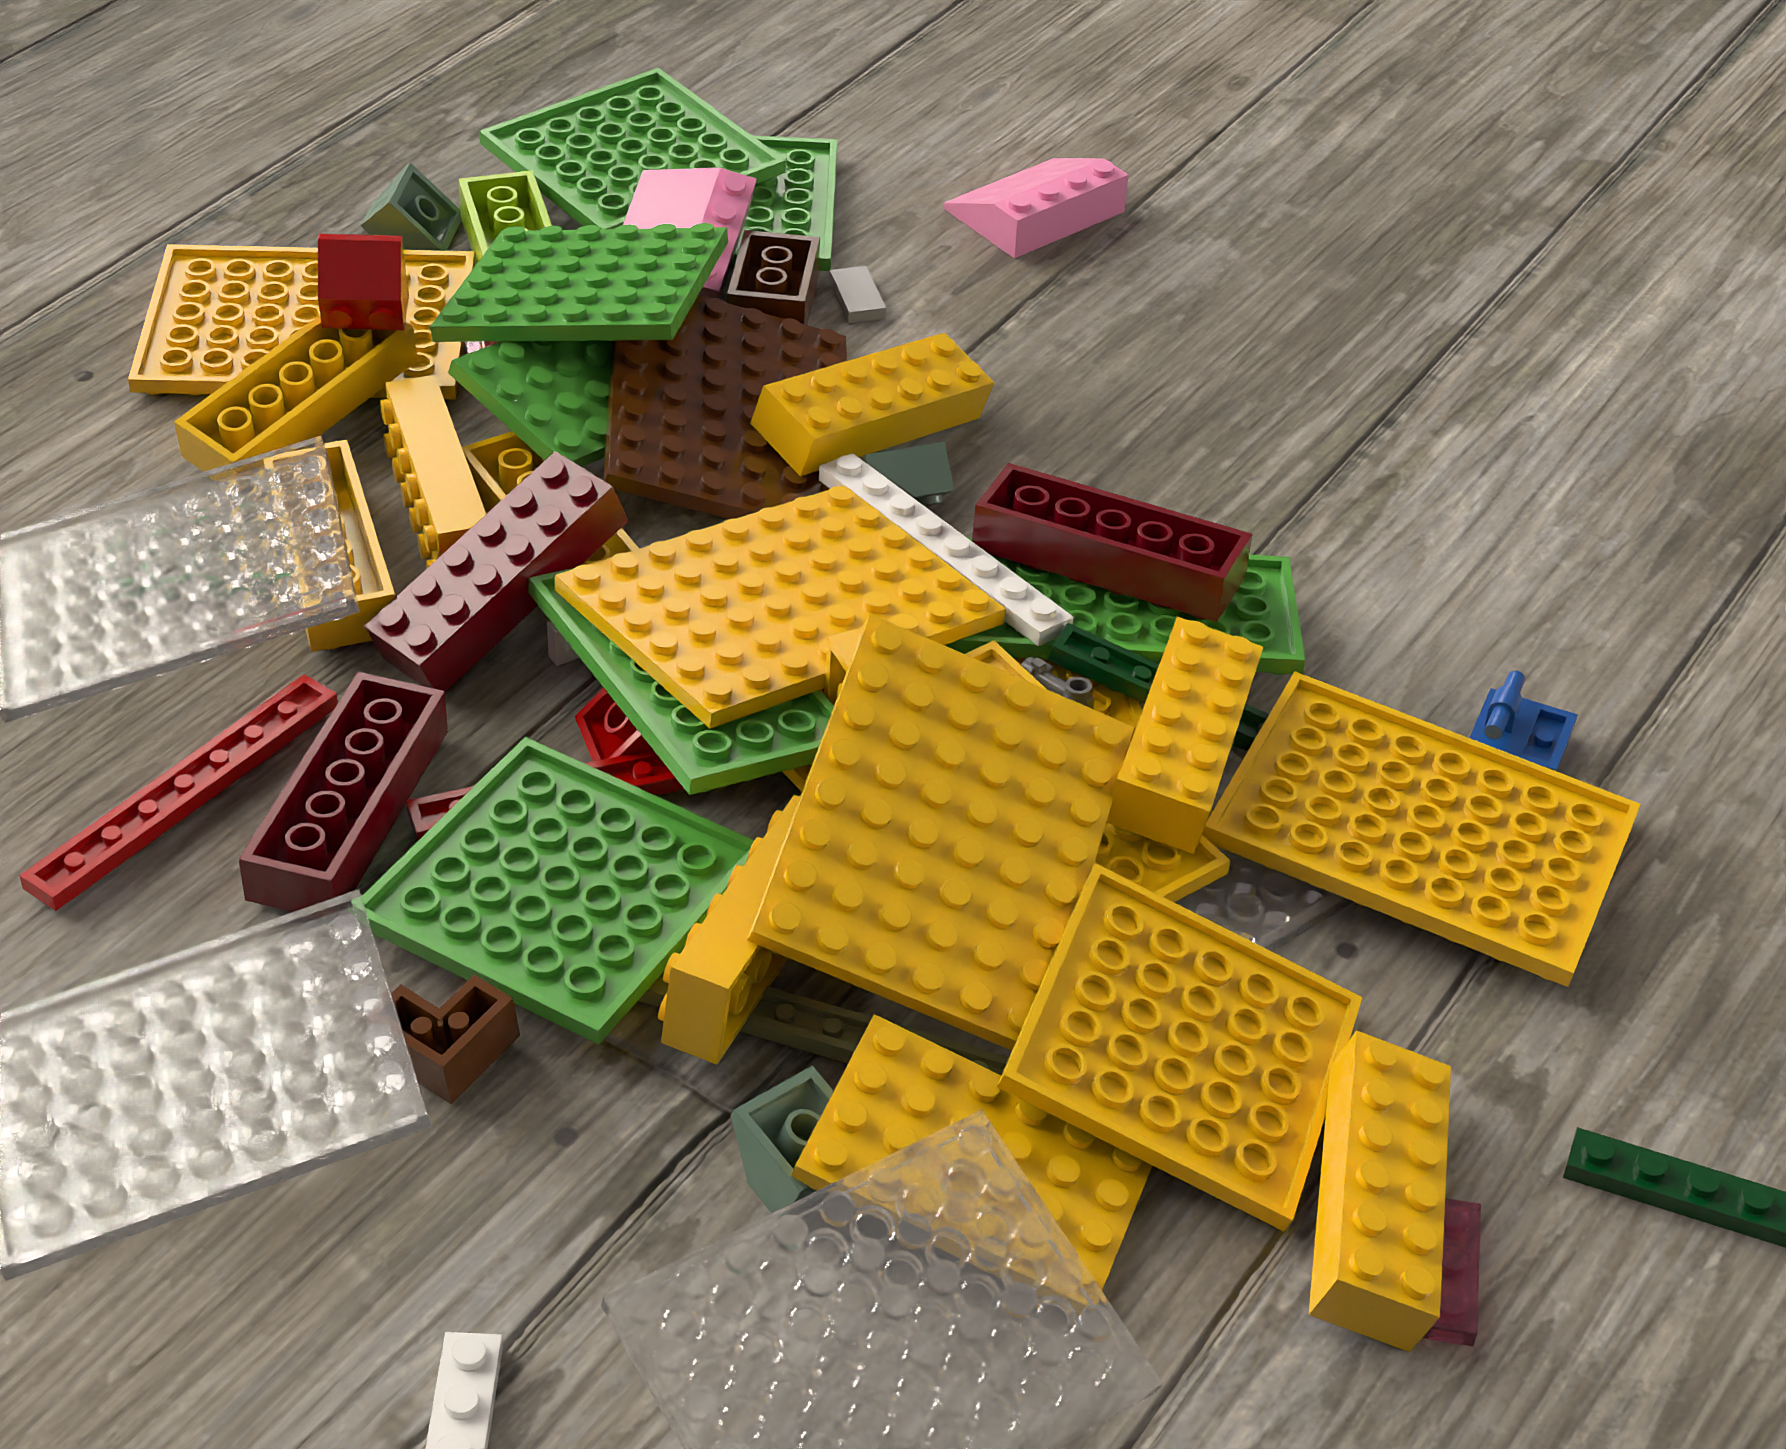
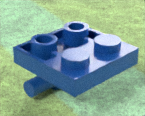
(1523, 726)

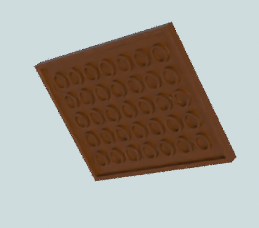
(688, 405)

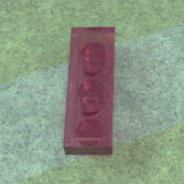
(1459, 1275)

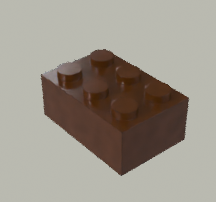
(776, 274)

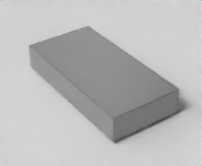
(857, 294)

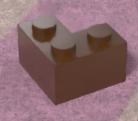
(458, 1039)

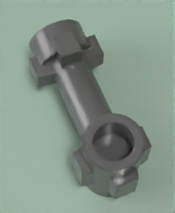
(1075, 688)

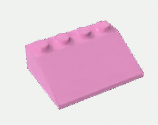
(695, 198)
(1043, 203)

